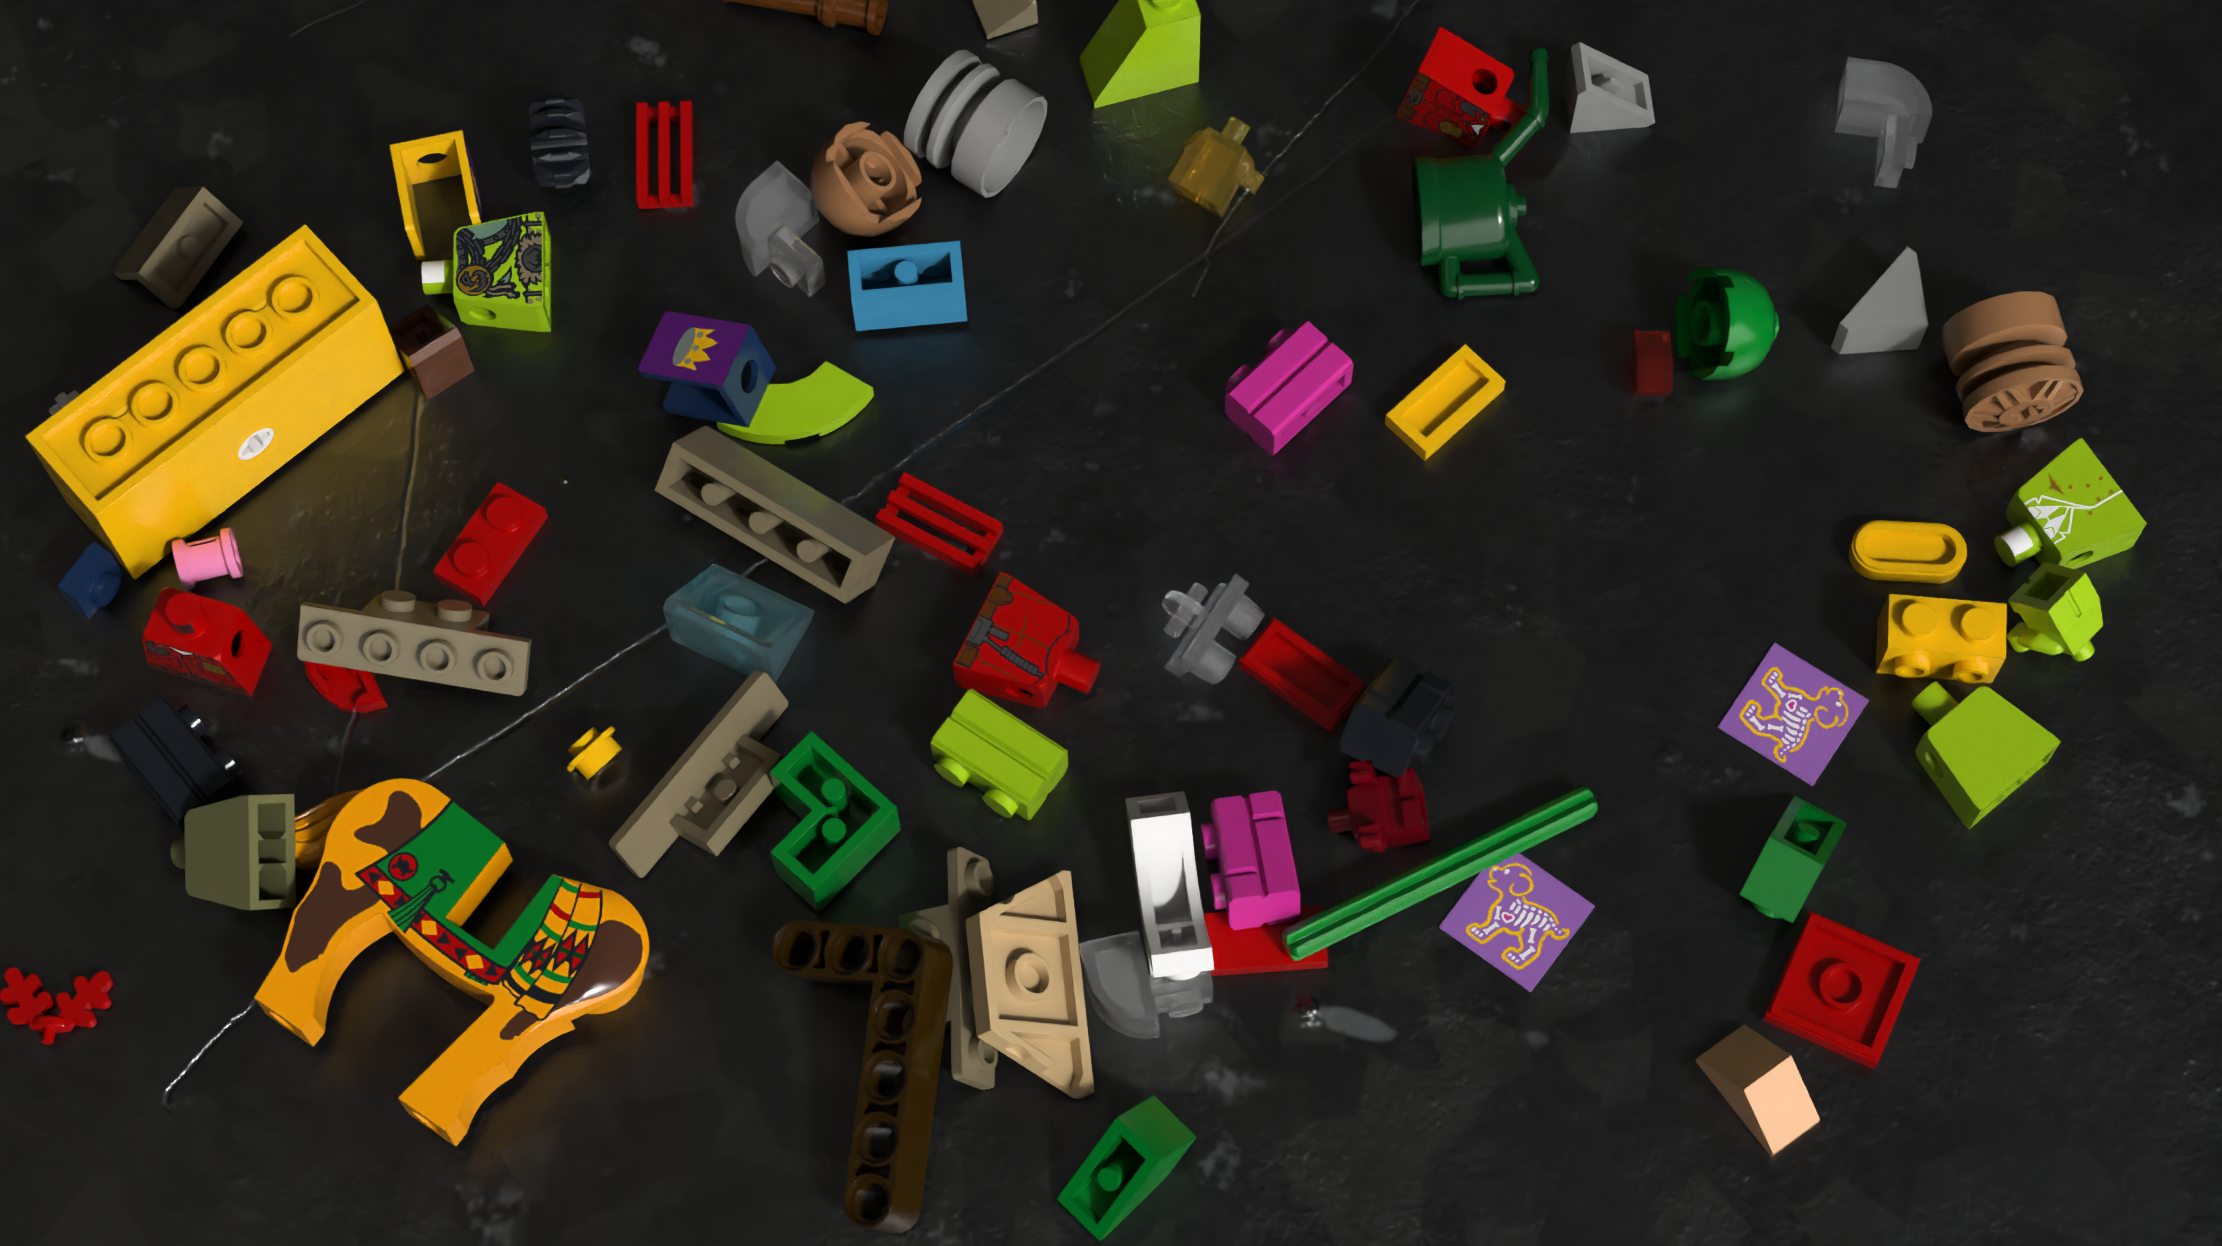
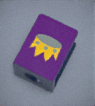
(713, 367)

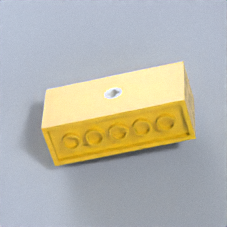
(217, 401)

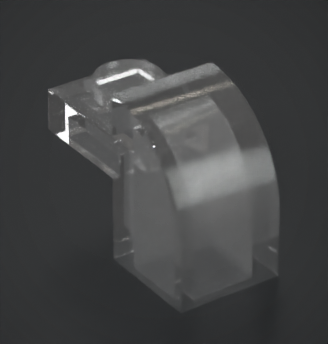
(1884, 104)
(769, 228)
(1128, 995)

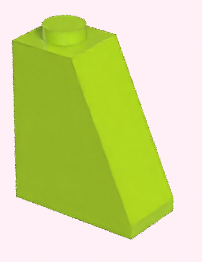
(1143, 50)

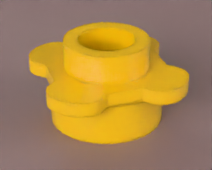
(593, 751)

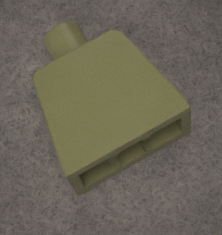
(240, 852)

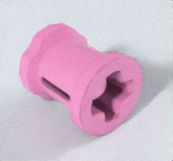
(207, 558)

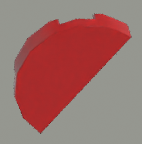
(346, 687)

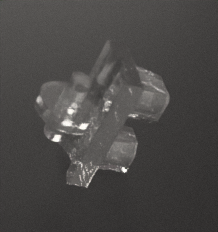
(1198, 649)

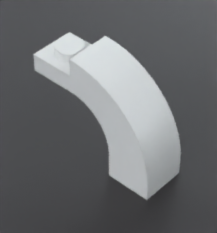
(1168, 886)

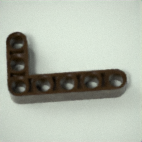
(885, 1054)

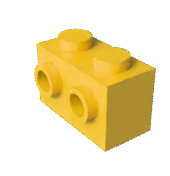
(1941, 638)

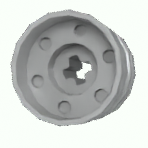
(975, 123)

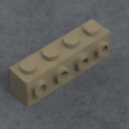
(774, 513)

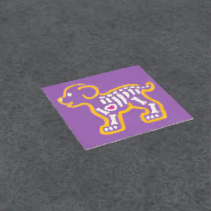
(1793, 714)
(1517, 918)

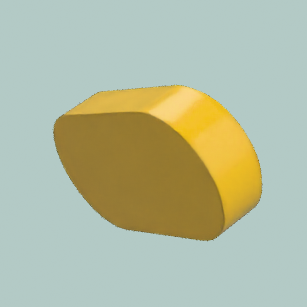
(1907, 552)

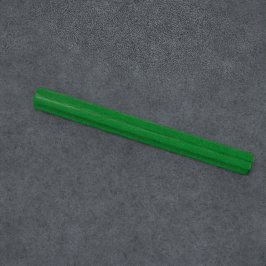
(1439, 873)

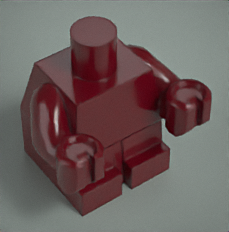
(1382, 809)

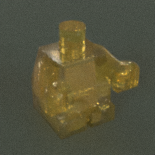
(1215, 167)

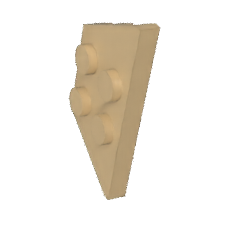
(1032, 983)

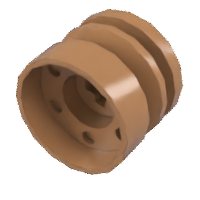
(2011, 361)

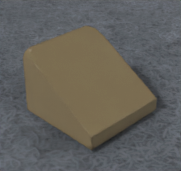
(1005, 16)

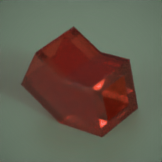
(1652, 363)

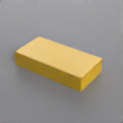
(1444, 402)

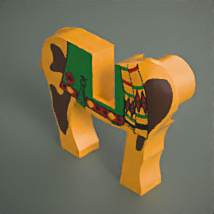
(419, 868)

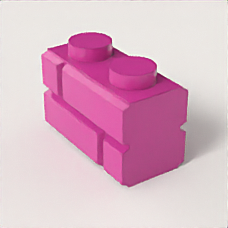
(1287, 386)
(1253, 859)

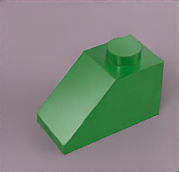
(1792, 860)
(1126, 1166)

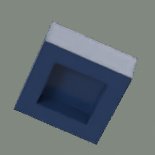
(91, 581)

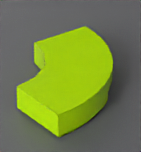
(805, 407)

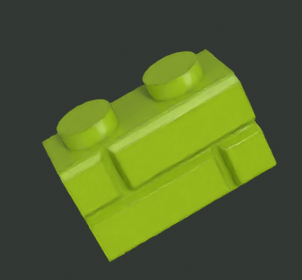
(998, 756)

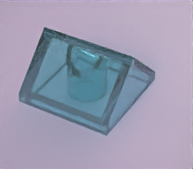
(736, 621)

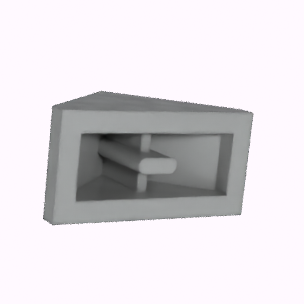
(1604, 93)
(1889, 314)

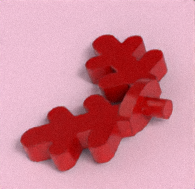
(73, 1011)

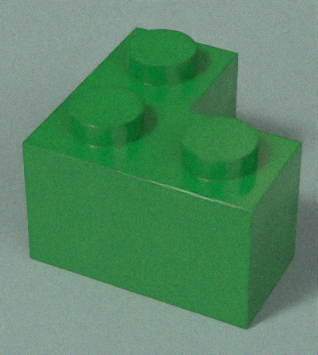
(841, 823)

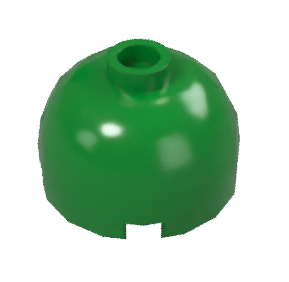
(1724, 323)

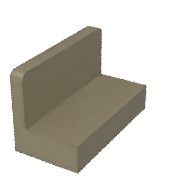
(179, 244)

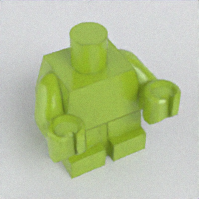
(2058, 613)

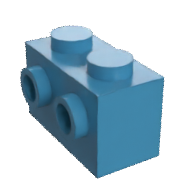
(907, 285)

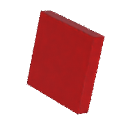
(1841, 990)

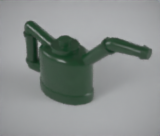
(1471, 211)

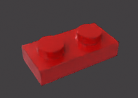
(490, 544)

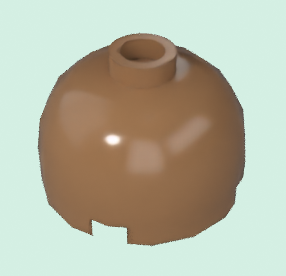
(864, 181)

